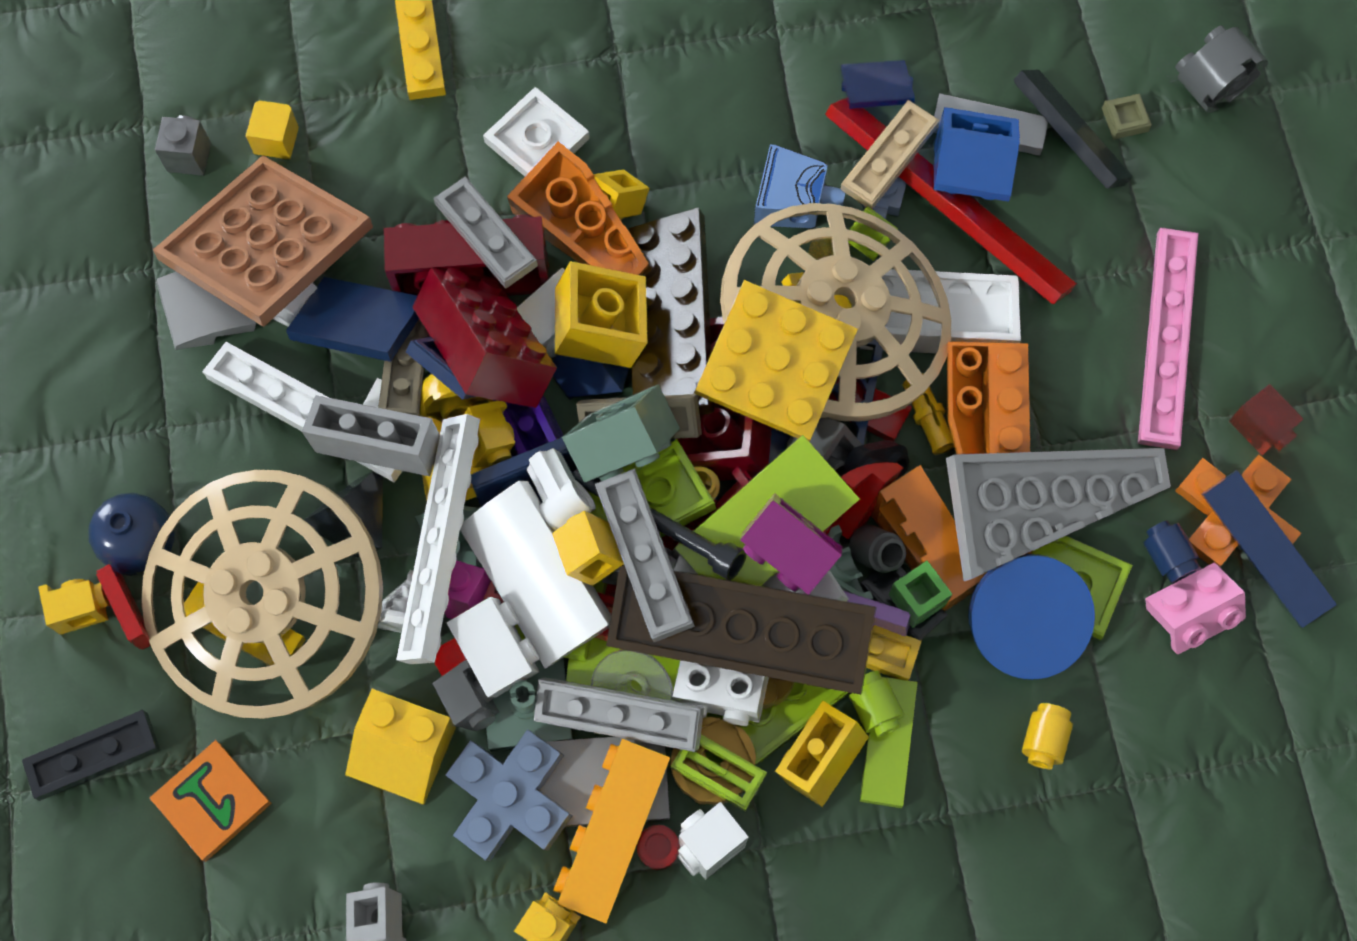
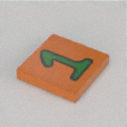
(210, 801)

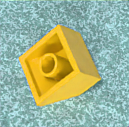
(398, 746)

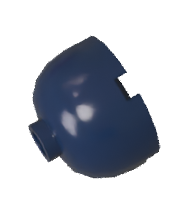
(126, 530)

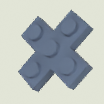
(508, 795)

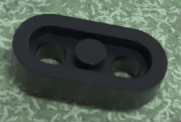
(878, 452)

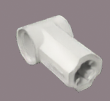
(557, 488)

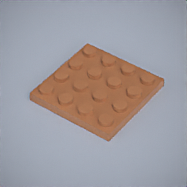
(263, 240)

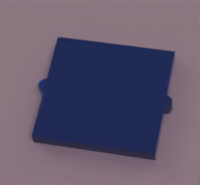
(877, 84)

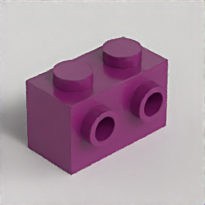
(790, 545)

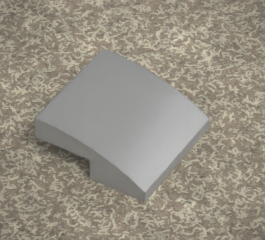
(197, 315)

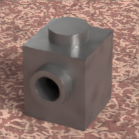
(183, 145)

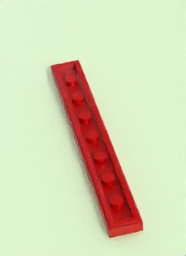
(962, 210)

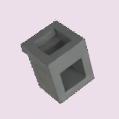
(465, 698)

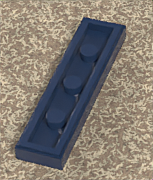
(1268, 549)

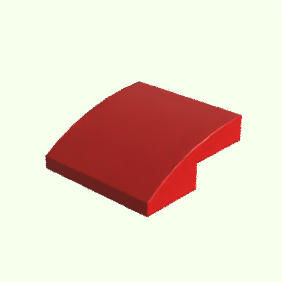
(866, 484)

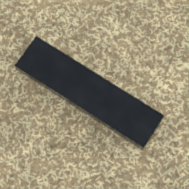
(1072, 128)

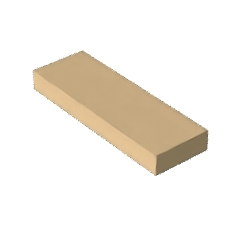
(889, 154)

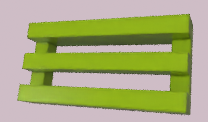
(749, 789)

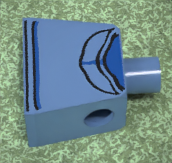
(793, 181)

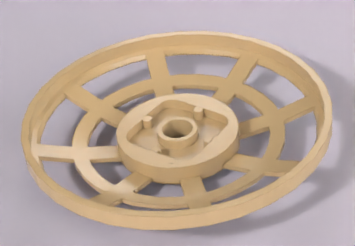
(866, 292)
(281, 600)

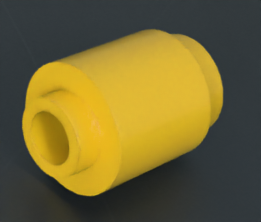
(1047, 736)

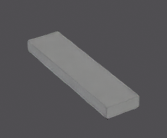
(644, 555)
(619, 714)

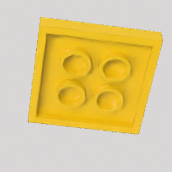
(776, 361)

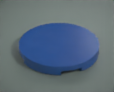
(1031, 616)

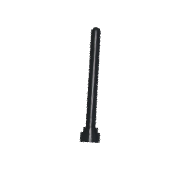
(724, 558)

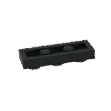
(90, 755)

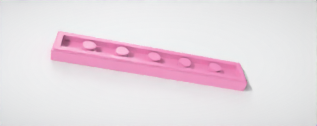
(1168, 339)

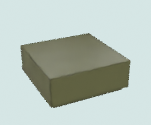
(1126, 116)

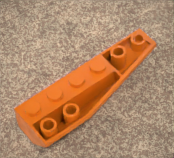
(988, 397)

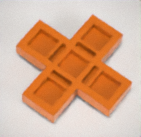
(1212, 538)

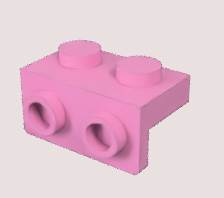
(1198, 607)

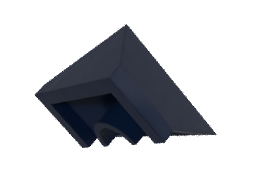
(587, 377)

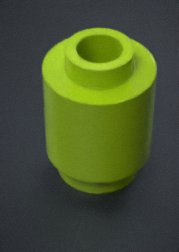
(877, 705)

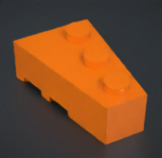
(927, 529)

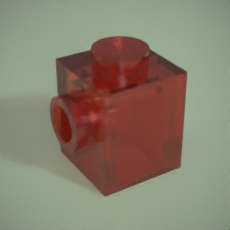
(1267, 421)

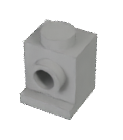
(374, 914)

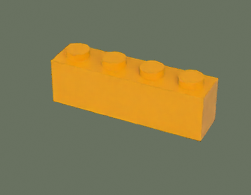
(613, 830)

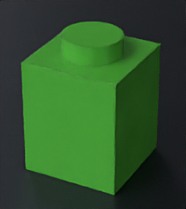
(920, 593)

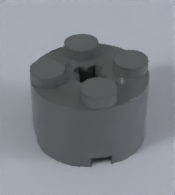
(1220, 67)

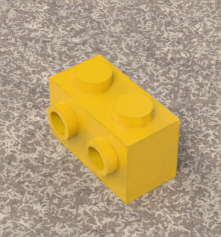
(822, 753)

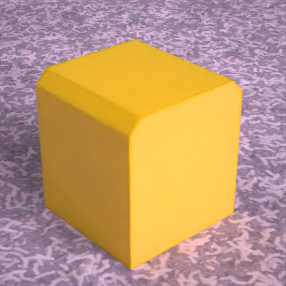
(272, 130)

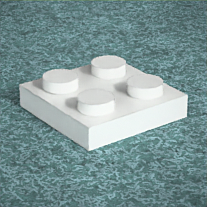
(532, 130)

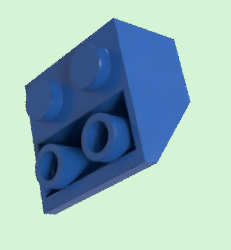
(976, 154)

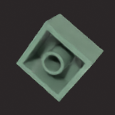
(622, 435)

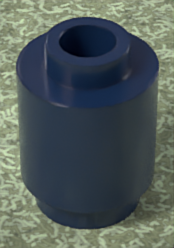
(1171, 551)

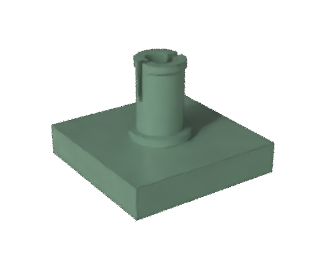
(518, 710)

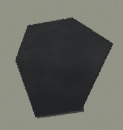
(366, 500)

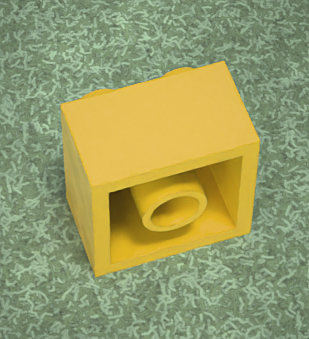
(600, 315)

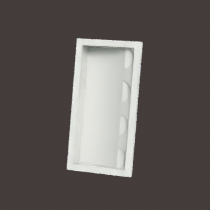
(979, 304)
(529, 574)

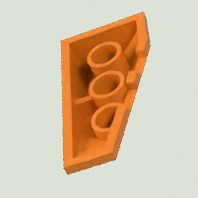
(576, 213)

